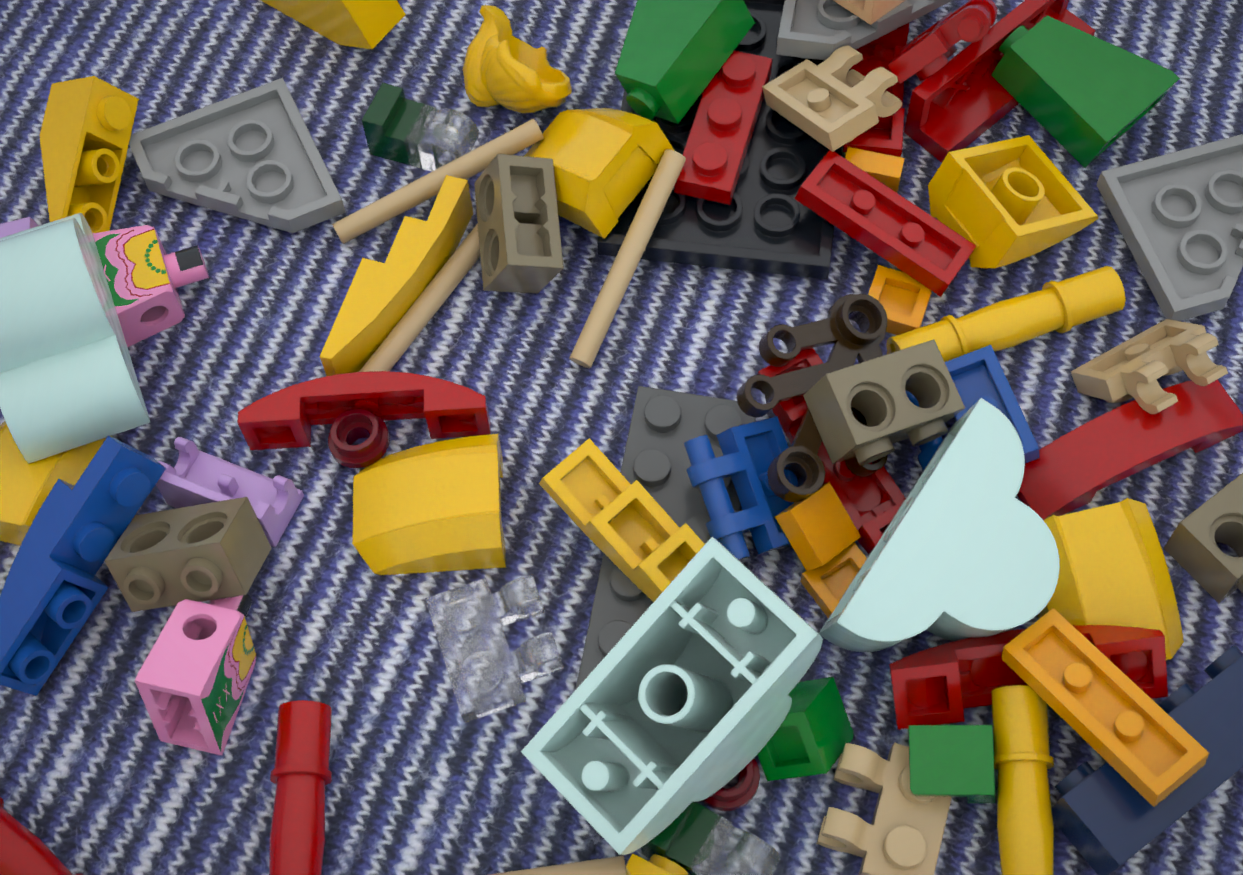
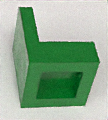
(810, 734)
(952, 761)

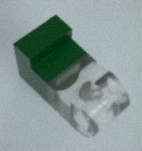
(416, 131)
(712, 846)

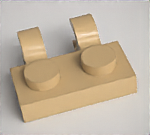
(831, 99)
(1137, 363)
(904, 827)

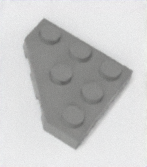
(821, 26)
(243, 160)
(1183, 223)

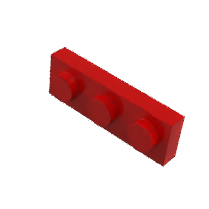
(724, 128)
(885, 222)

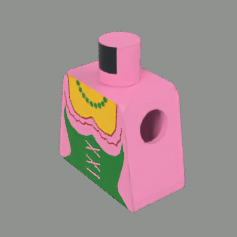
(146, 279)
(199, 673)

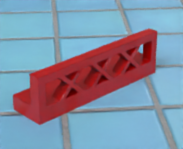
(962, 96)

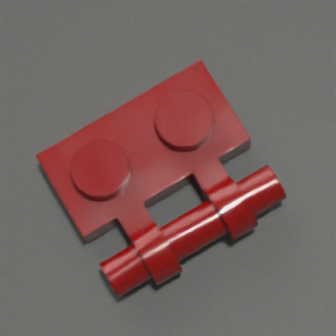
(933, 46)

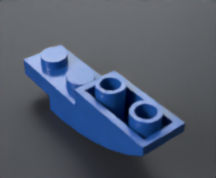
(55, 569)

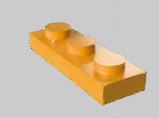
(1104, 707)

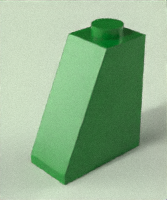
(677, 51)
(1079, 85)

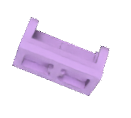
(208, 479)

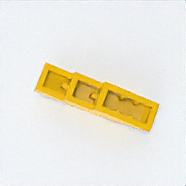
(387, 290)
(621, 519)

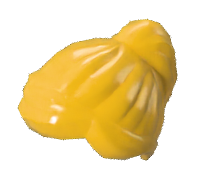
(510, 70)

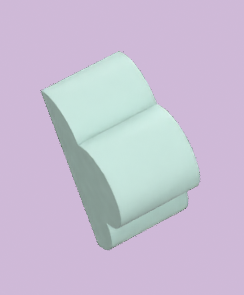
(62, 343)
(958, 550)
(677, 701)

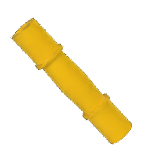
(1023, 317)
(1023, 784)

